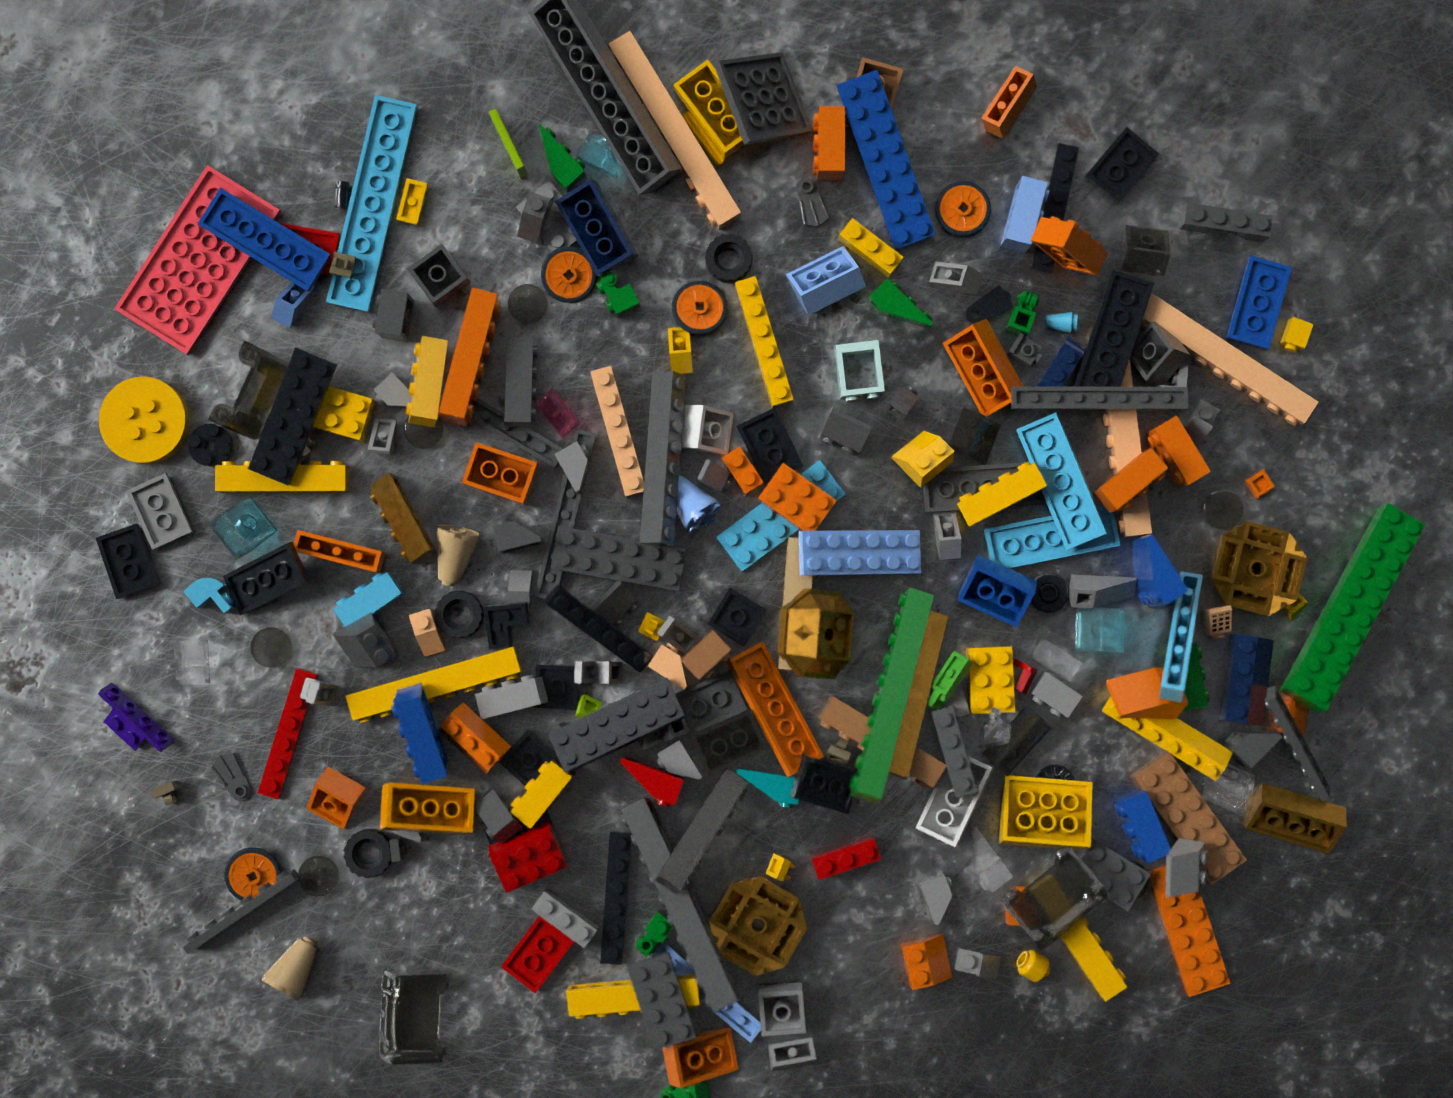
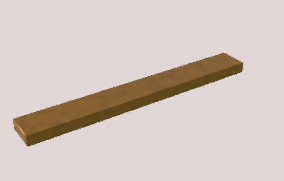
(918, 695)

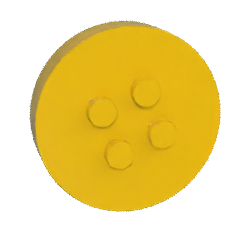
(144, 420)

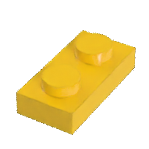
(412, 202)

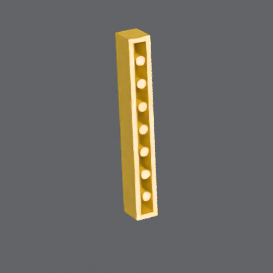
(437, 682)

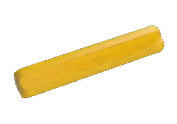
(704, 140)

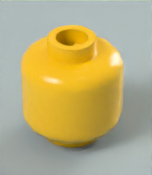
(1033, 965)

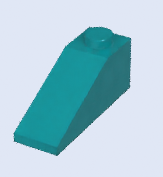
(772, 784)

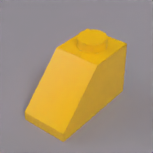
(680, 350)

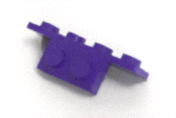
(131, 722)

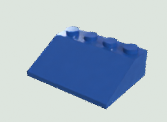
(1155, 575)

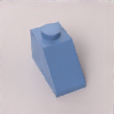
(290, 304)

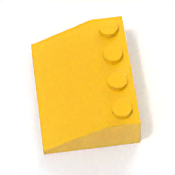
(1046, 813)

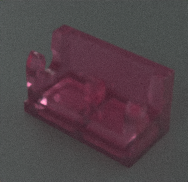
(557, 412)

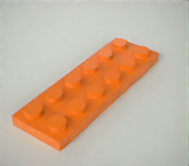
(774, 707)
(1189, 937)

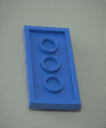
(1258, 302)

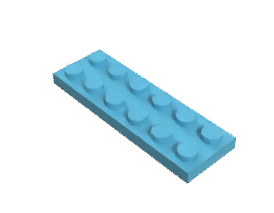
(1066, 488)
(764, 529)
(1040, 541)

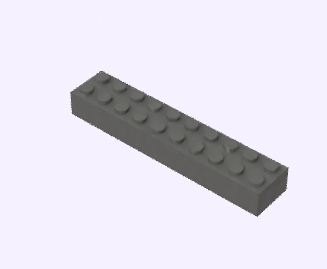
(606, 93)

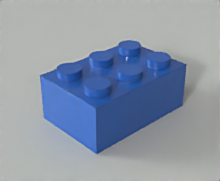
(997, 590)
(1142, 825)

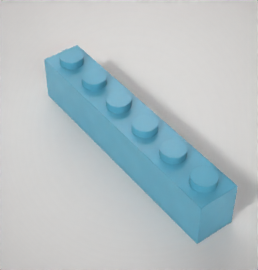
(1180, 639)

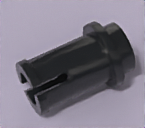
(342, 194)

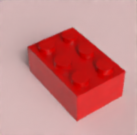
(527, 856)

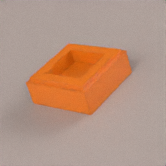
(1259, 484)

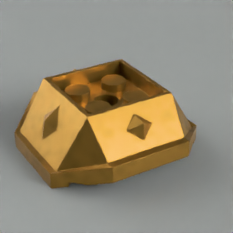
(1280, 565)
(816, 633)
(764, 948)

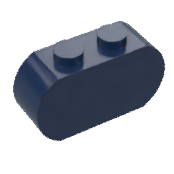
(1062, 364)

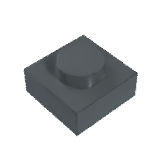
(398, 849)

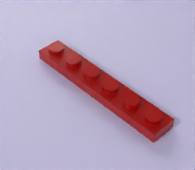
(286, 737)

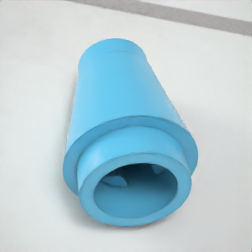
(1063, 322)

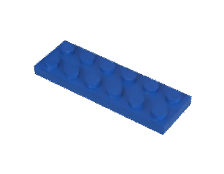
(264, 239)

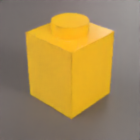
(1296, 334)

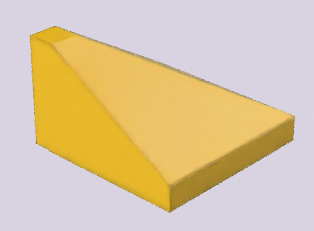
(1295, 608)

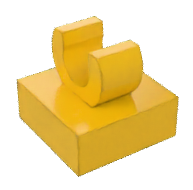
(650, 626)
(778, 867)

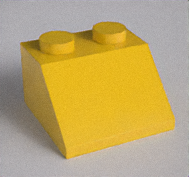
(924, 457)

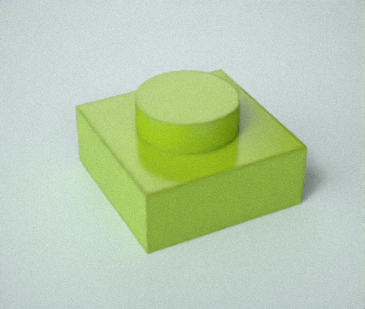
(587, 706)

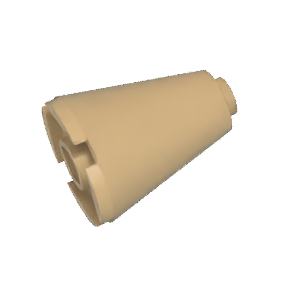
(454, 552)
(292, 969)

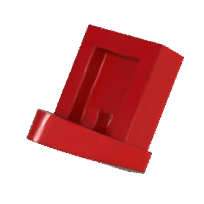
(1026, 676)

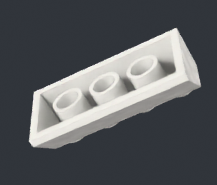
(948, 816)

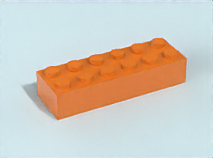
(469, 357)

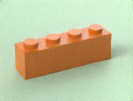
(339, 551)

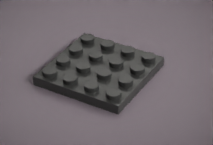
(763, 97)

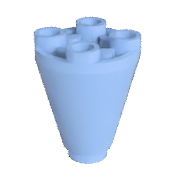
(695, 506)

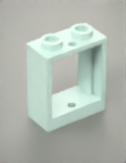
(859, 348)

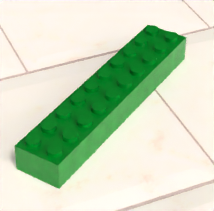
(1352, 608)

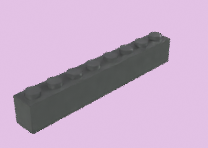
(663, 459)

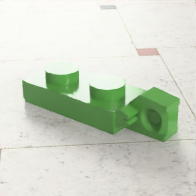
(948, 680)

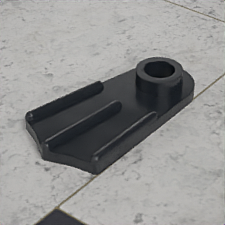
(990, 305)

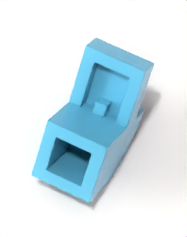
(209, 589)

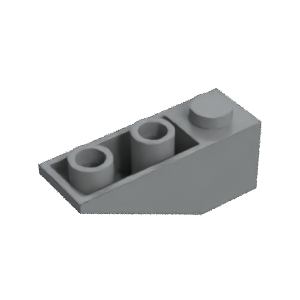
(1096, 591)

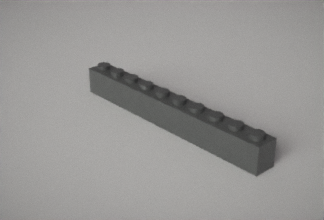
(682, 909)

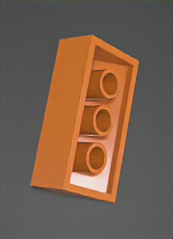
(983, 366)

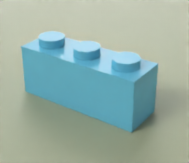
(368, 598)

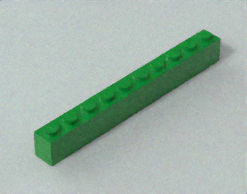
(892, 696)

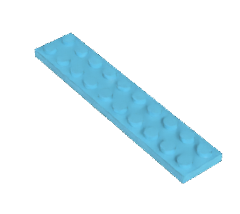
(373, 200)

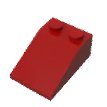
(657, 782)

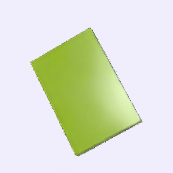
(508, 143)

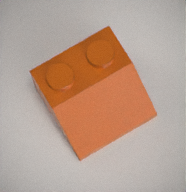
(335, 797)
(926, 961)

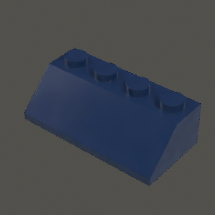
(596, 227)
(1246, 679)

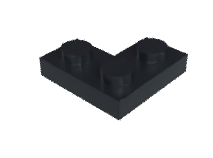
(500, 618)

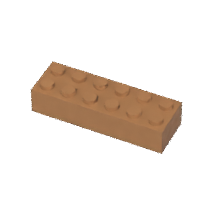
(853, 727)
(1187, 813)

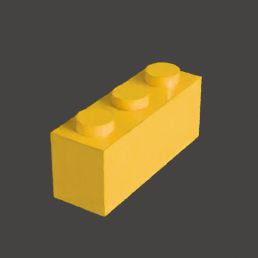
(870, 248)
(540, 793)

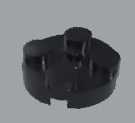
(222, 448)

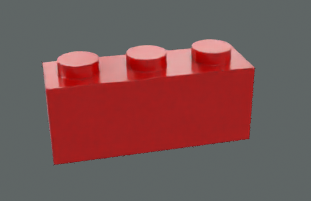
(845, 858)

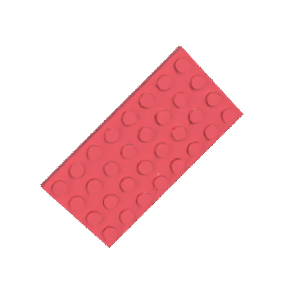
(189, 268)

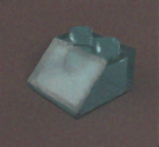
(242, 527)
(1100, 629)

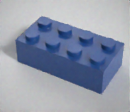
(420, 733)

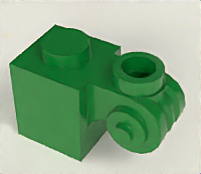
(620, 300)
(1022, 315)
(657, 930)
(697, 1090)

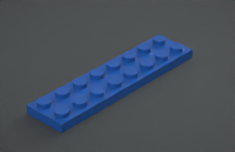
(885, 159)

